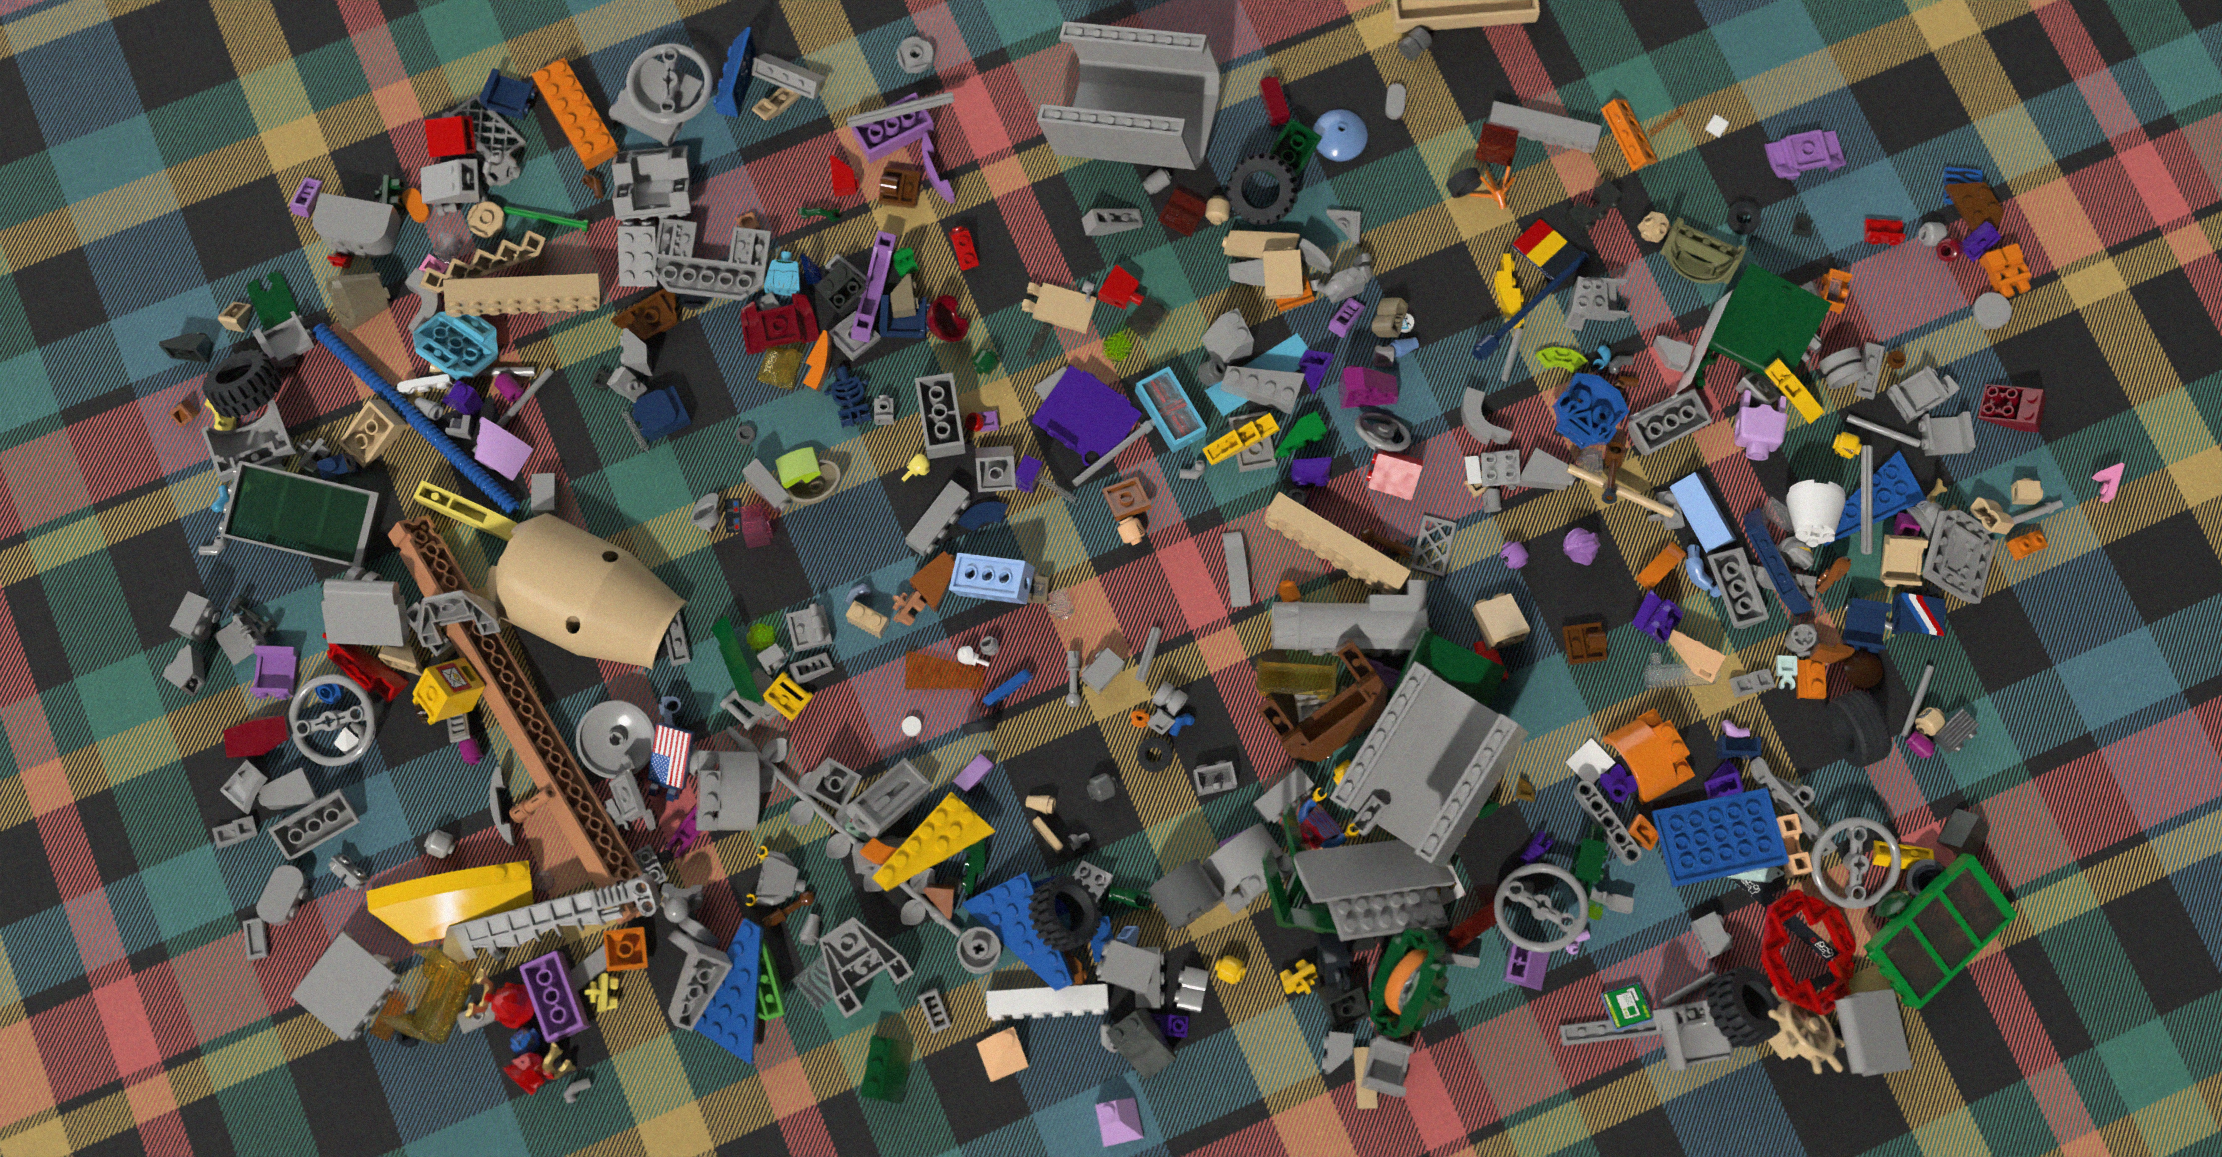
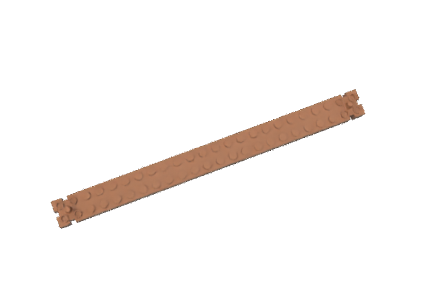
(522, 716)

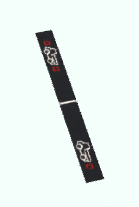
(1793, 923)

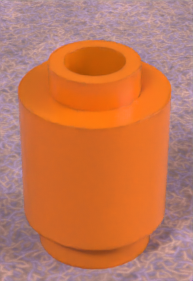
(1289, 592)

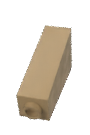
(1251, 244)

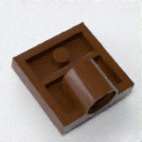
(899, 188)
(1584, 643)

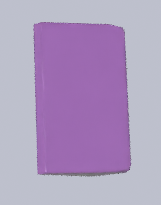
(973, 773)

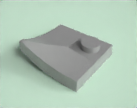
(1314, 256)
(244, 786)

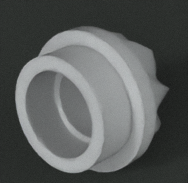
(989, 646)

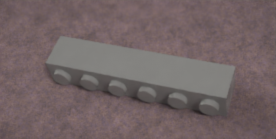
(1546, 127)

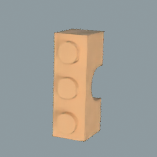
(1799, 861)

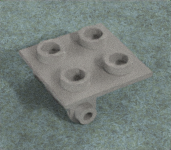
(1501, 468)
(239, 638)
(1094, 877)

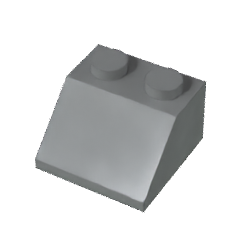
(995, 468)

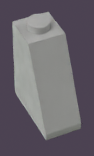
(1546, 472)
(766, 486)
(289, 791)

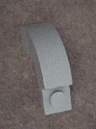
(430, 302)
(1476, 423)

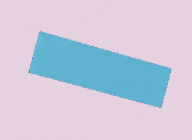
(1280, 358)

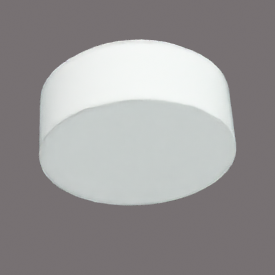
(911, 726)

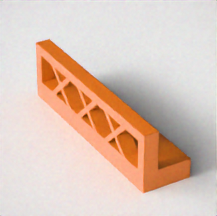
(1628, 134)

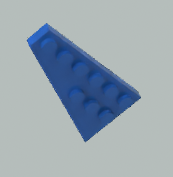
(1893, 492)

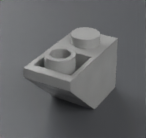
(1673, 353)
(1338, 1047)

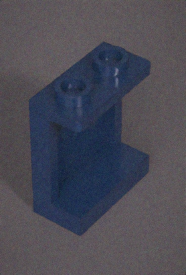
(507, 95)
(903, 327)

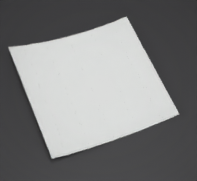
(1590, 761)

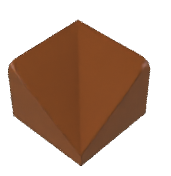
(183, 413)

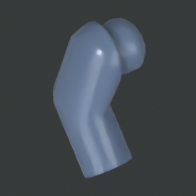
(861, 589)

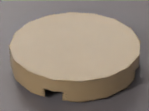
(486, 219)

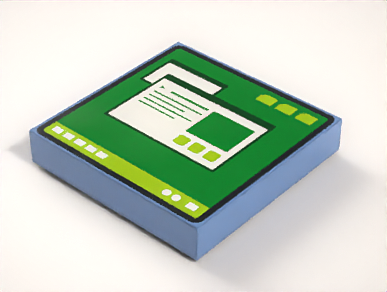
(1626, 1007)

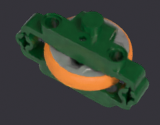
(1409, 982)

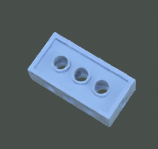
(992, 578)

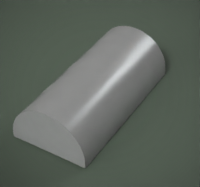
(1668, 423)
(314, 824)

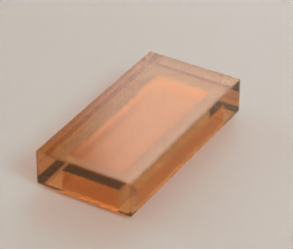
(391, 1008)

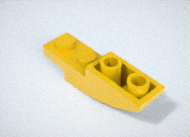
(1507, 294)
(1794, 391)

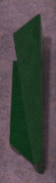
(736, 662)

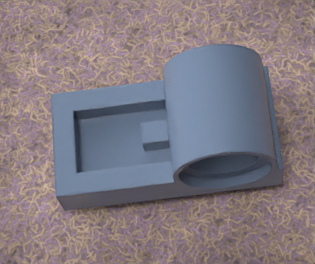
(670, 715)

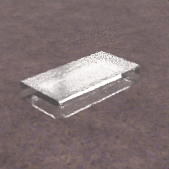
(1778, 514)

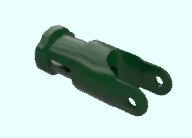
(1126, 896)

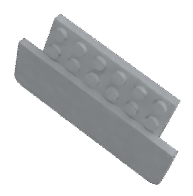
(1375, 887)

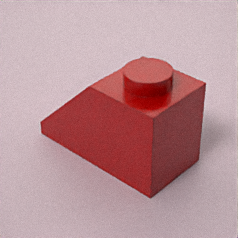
(843, 178)

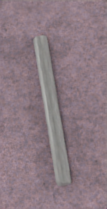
(900, 109)
(1866, 499)

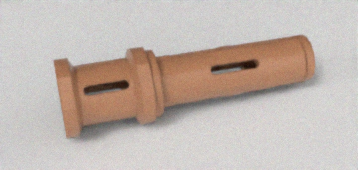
(527, 807)

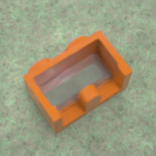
(1835, 289)

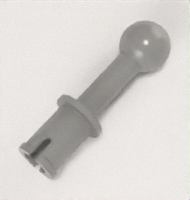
(1073, 698)

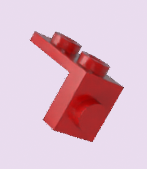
(963, 247)

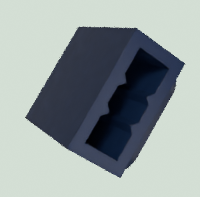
(660, 413)

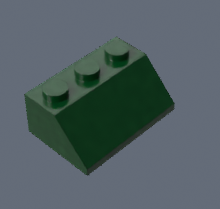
(1295, 145)
(886, 1070)

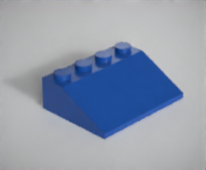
(736, 75)

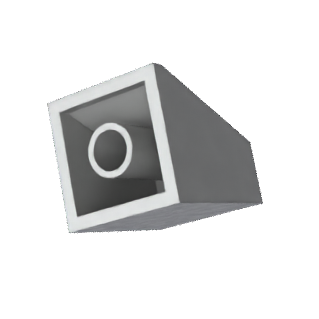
(1229, 339)

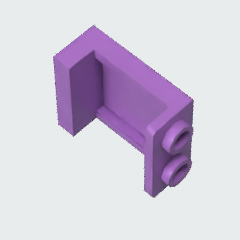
(275, 672)

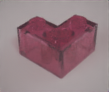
(755, 525)

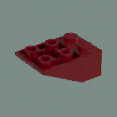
(2013, 407)

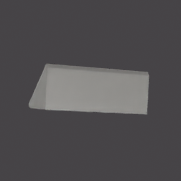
(1738, 588)

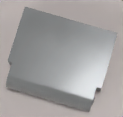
(364, 612)
(1873, 1033)

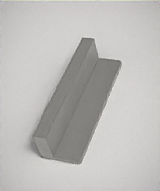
(787, 75)

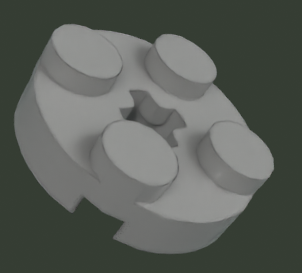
(911, 64)

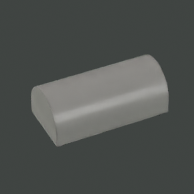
(1369, 815)

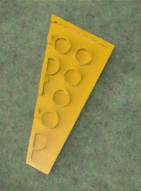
(940, 836)

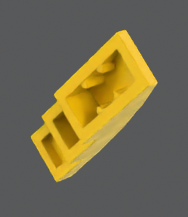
(1241, 439)

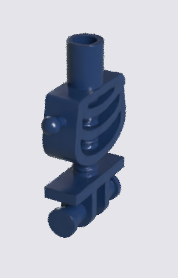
(846, 389)

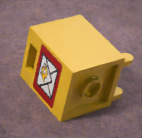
(448, 690)

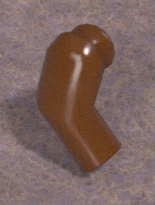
(595, 184)
(1624, 381)

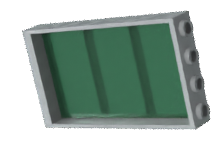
(299, 514)

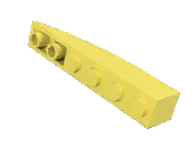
(464, 510)

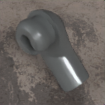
(1618, 361)

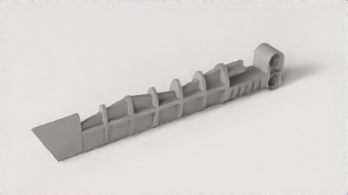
(525, 923)

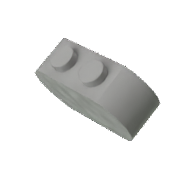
(283, 895)

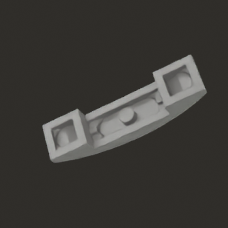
(1236, 569)
(499, 783)

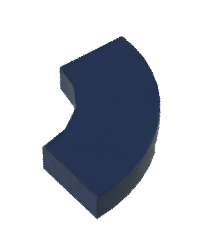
(983, 514)

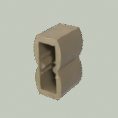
(1389, 317)

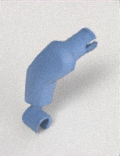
(1696, 572)

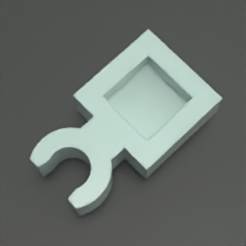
(1787, 668)

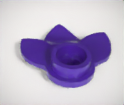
(1618, 781)

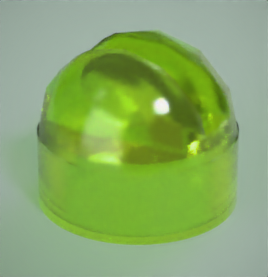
(1595, 912)

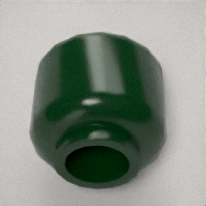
(985, 361)

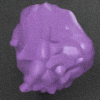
(1581, 546)

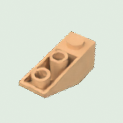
(1700, 658)

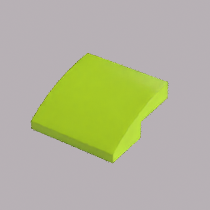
(797, 466)

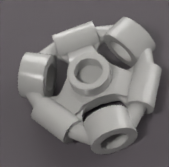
(500, 168)

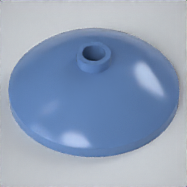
(1338, 144)

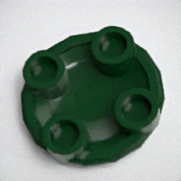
(1892, 903)

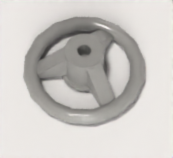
(1379, 434)

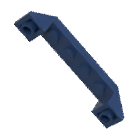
(1773, 562)

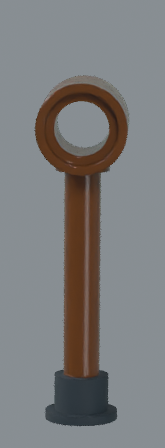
(1614, 459)

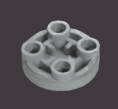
(1992, 310)

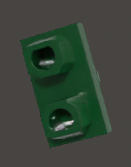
(388, 192)

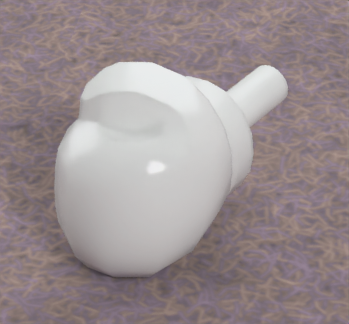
(967, 656)

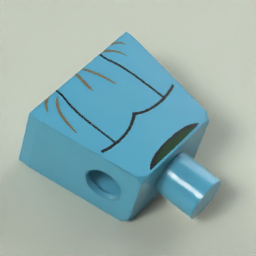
(783, 276)

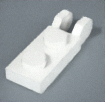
(423, 384)

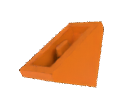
(1643, 832)

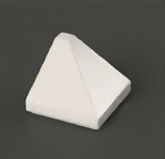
(346, 741)

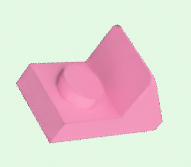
(2110, 478)

